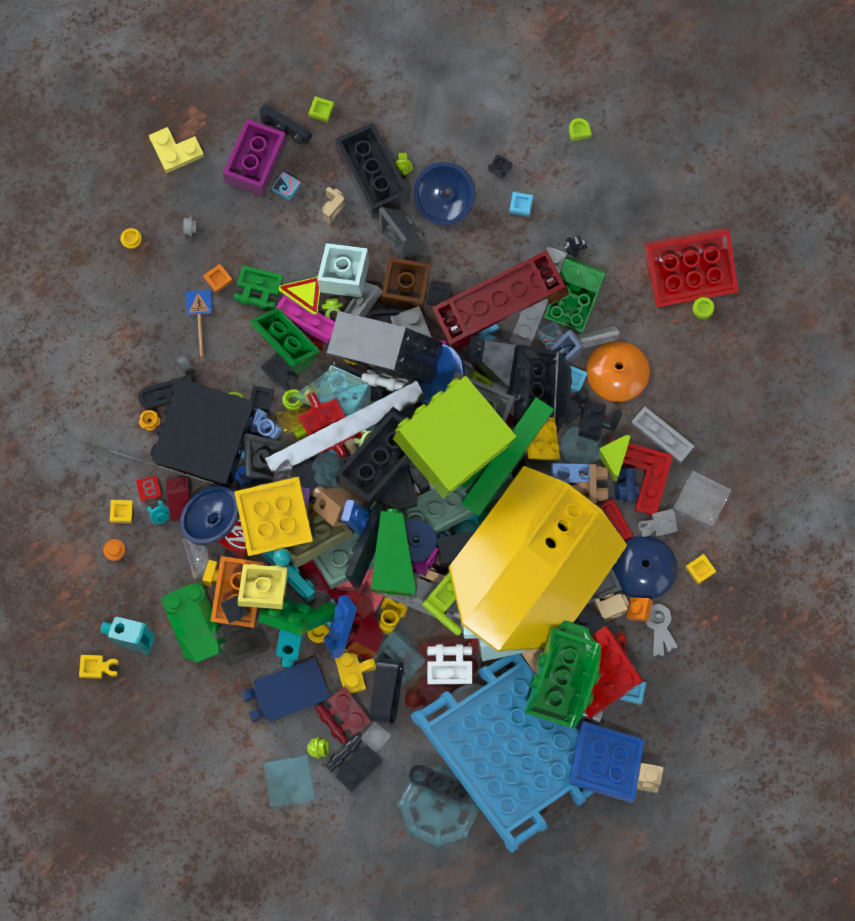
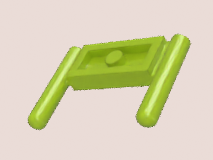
(440, 601)

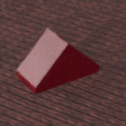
(177, 496)

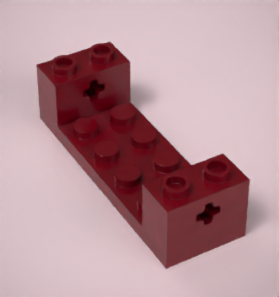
(499, 299)

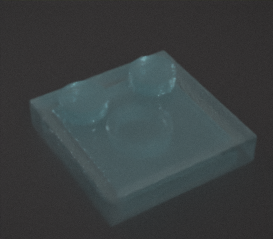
(288, 781)

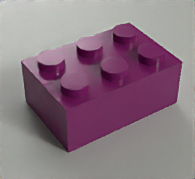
(254, 157)

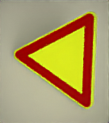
(303, 293)

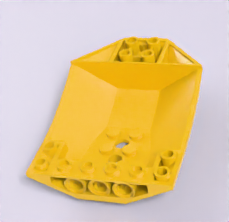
(514, 584)

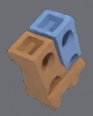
(583, 479)

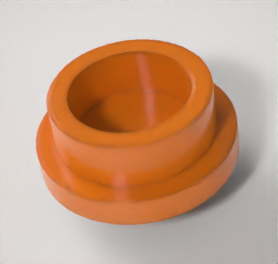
(114, 550)

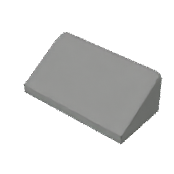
(598, 336)

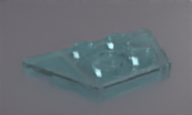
(350, 391)

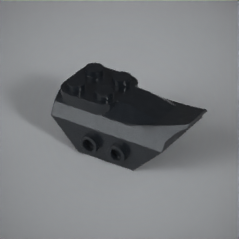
(542, 376)

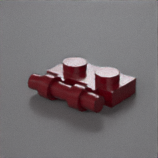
(349, 712)

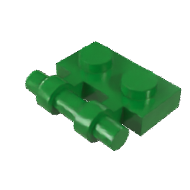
(258, 281)

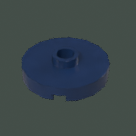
(427, 540)

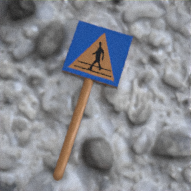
(197, 304)

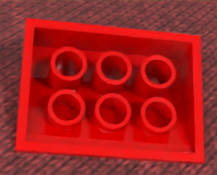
(691, 266)

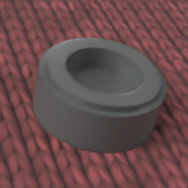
(184, 365)

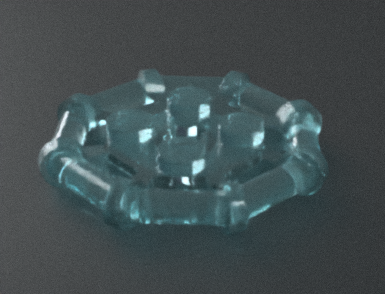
(434, 818)

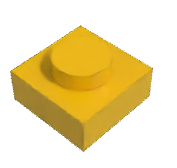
(121, 511)
(700, 569)
(211, 573)

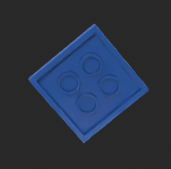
(606, 762)

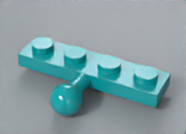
(282, 558)

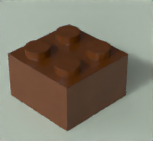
(405, 283)

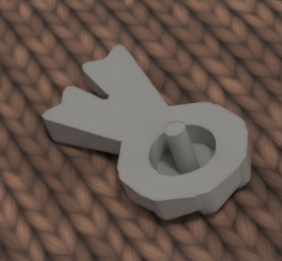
(659, 621)

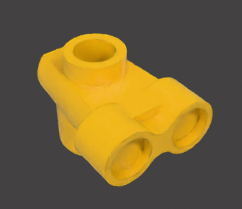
(392, 613)

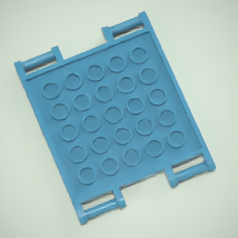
(501, 754)

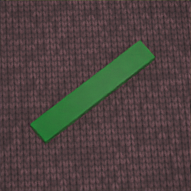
(505, 462)

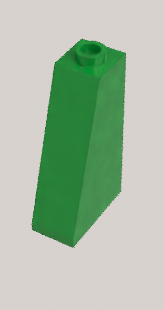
(393, 562)

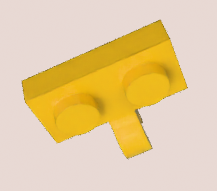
(351, 671)

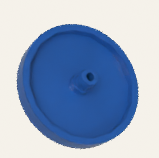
(446, 367)

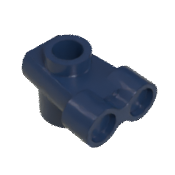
(627, 489)

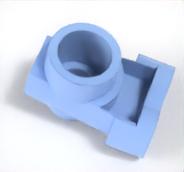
(262, 424)

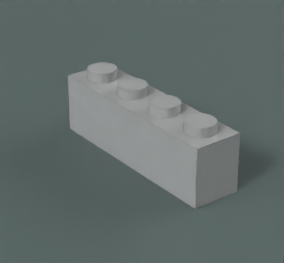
(424, 589)

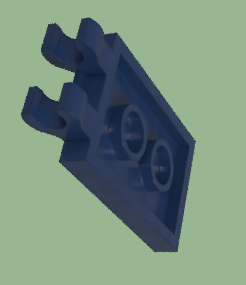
(287, 692)

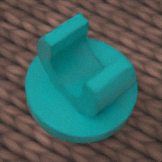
(159, 514)

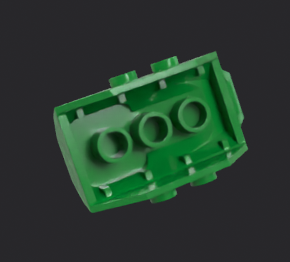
(565, 675)

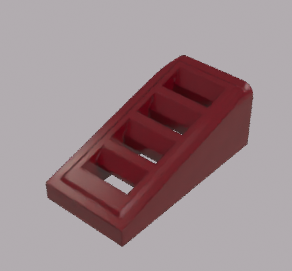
(359, 600)

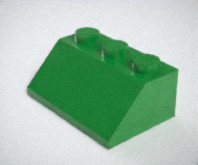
(286, 339)

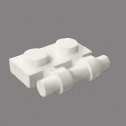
(385, 379)
(450, 672)

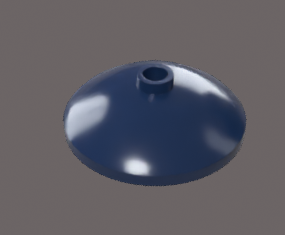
(431, 196)
(209, 515)
(641, 581)

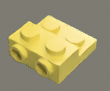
(263, 586)

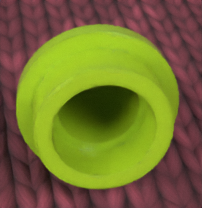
(318, 747)

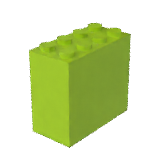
(453, 436)

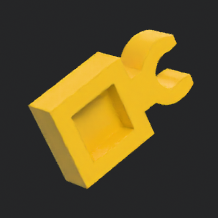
(93, 666)

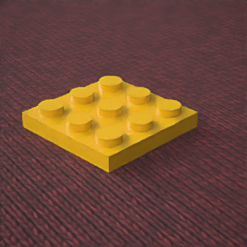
(273, 516)

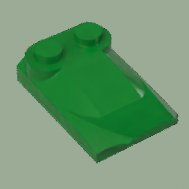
(191, 622)

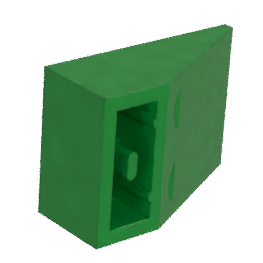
(583, 286)

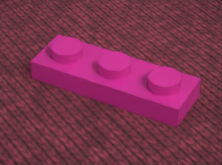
(316, 325)

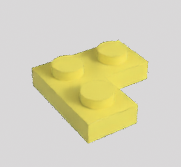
(172, 154)

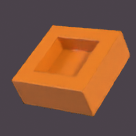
(217, 278)
(639, 609)

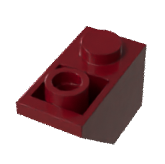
(365, 637)

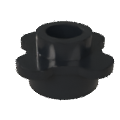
(501, 172)

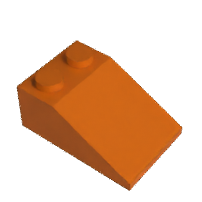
(228, 587)

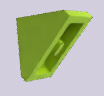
(613, 455)

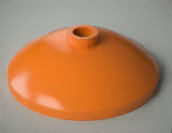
(617, 384)

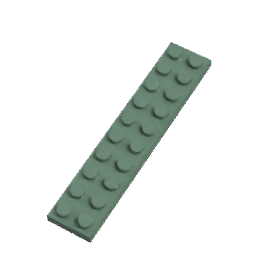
(430, 508)

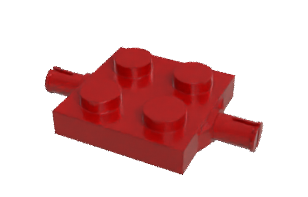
(323, 415)

